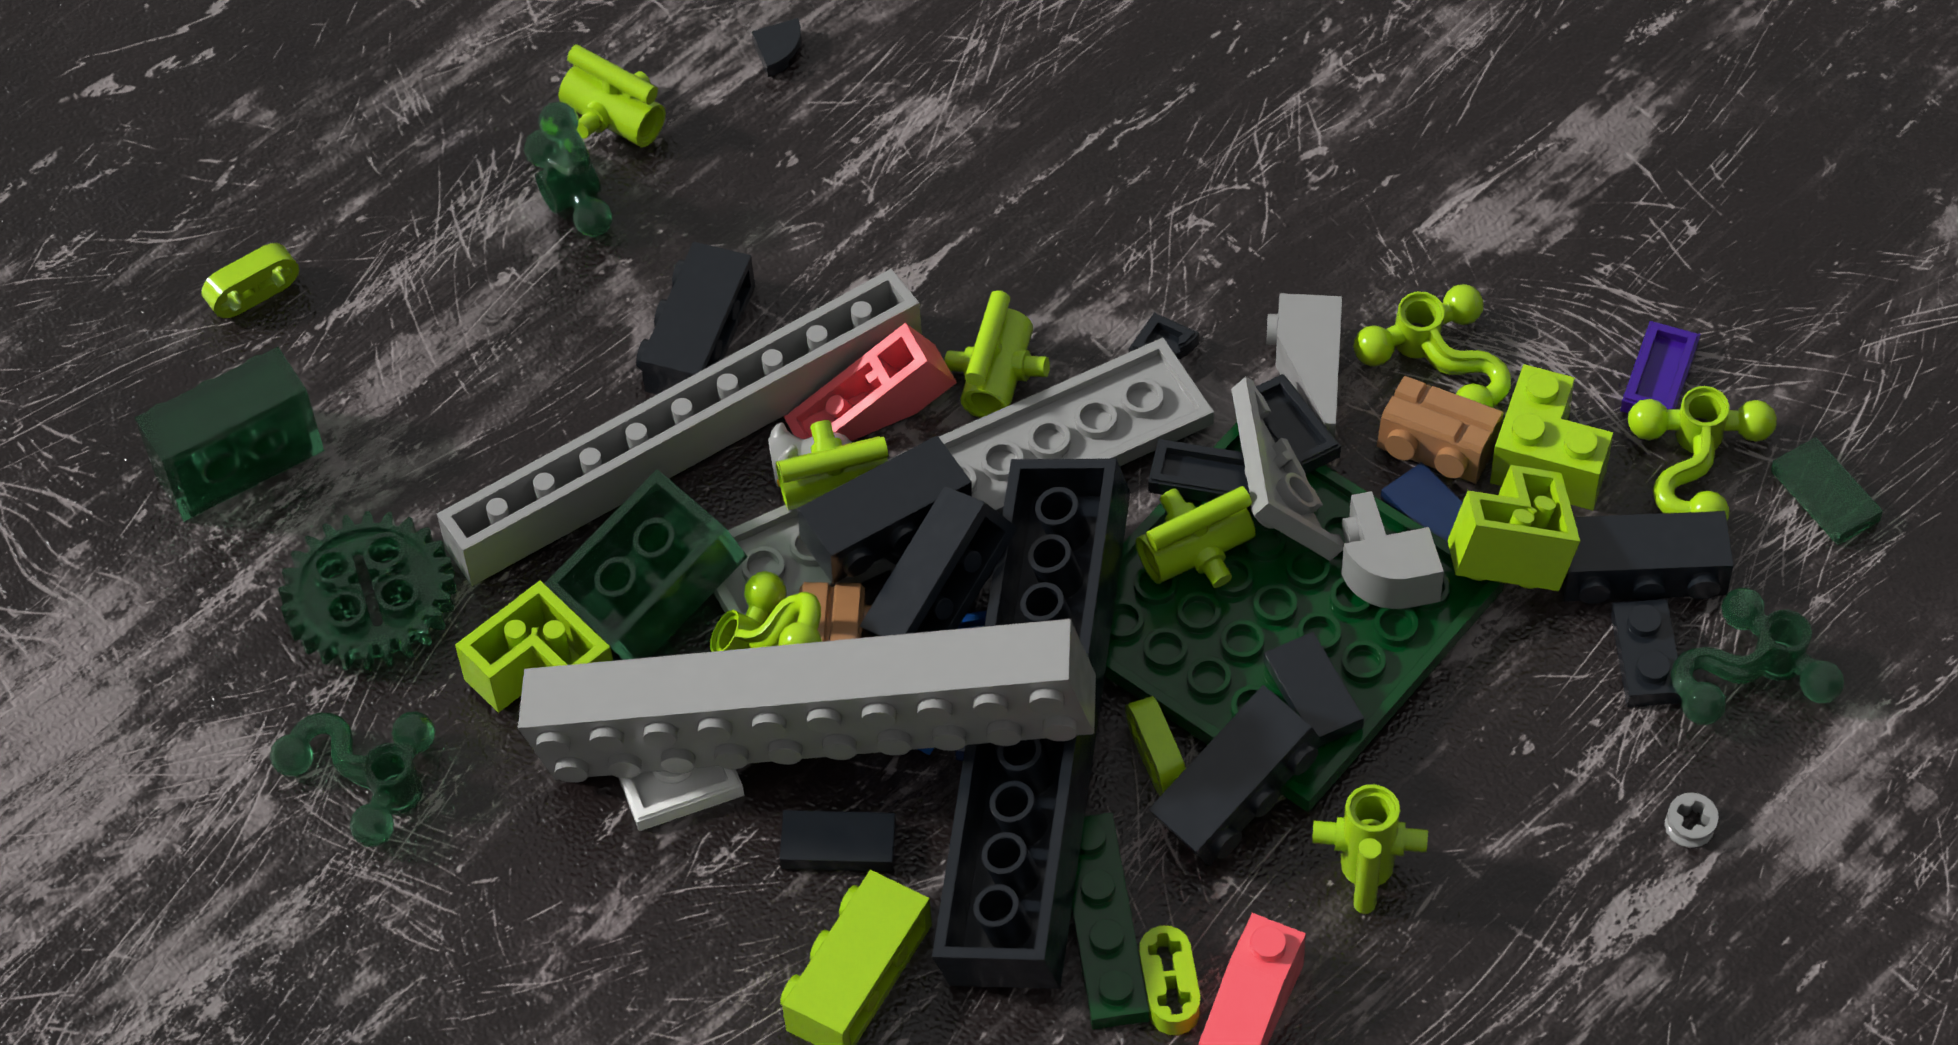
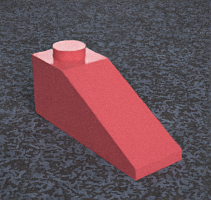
(878, 388)
(1256, 984)

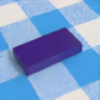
(1661, 366)

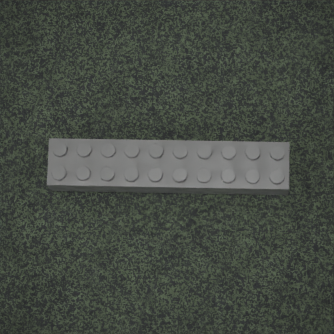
(810, 701)

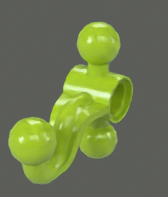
(1461, 306)
(1651, 419)
(791, 619)

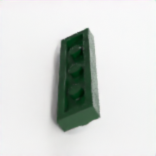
(1106, 930)

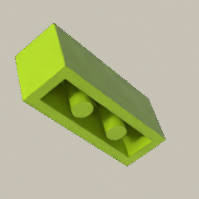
(856, 962)

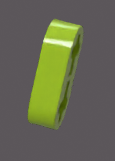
(250, 280)
(1154, 742)
(1181, 977)

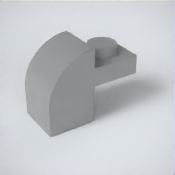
(1392, 568)

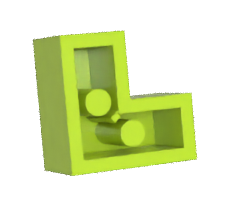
(1542, 438)
(1518, 535)
(526, 634)

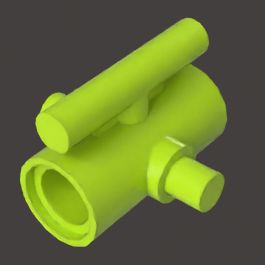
(611, 98)
(997, 358)
(827, 465)
(1196, 536)
(1369, 841)

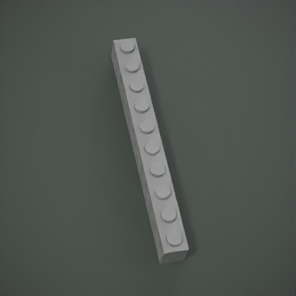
(671, 429)

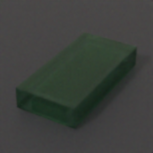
(1826, 491)

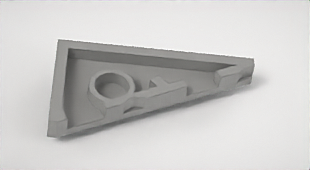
(1276, 478)

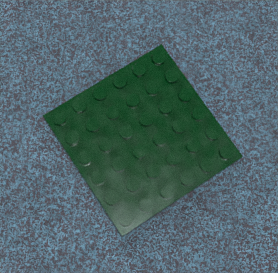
(1206, 644)

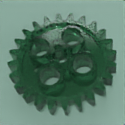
(417, 575)

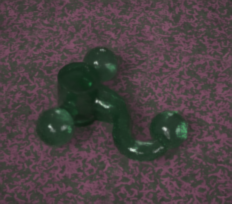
(568, 170)
(1745, 610)
(374, 821)

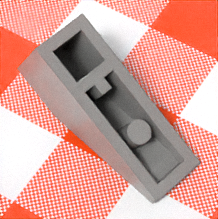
(1309, 349)

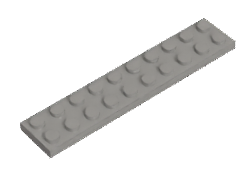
(1095, 415)

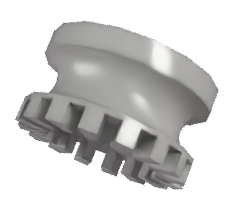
(1699, 834)

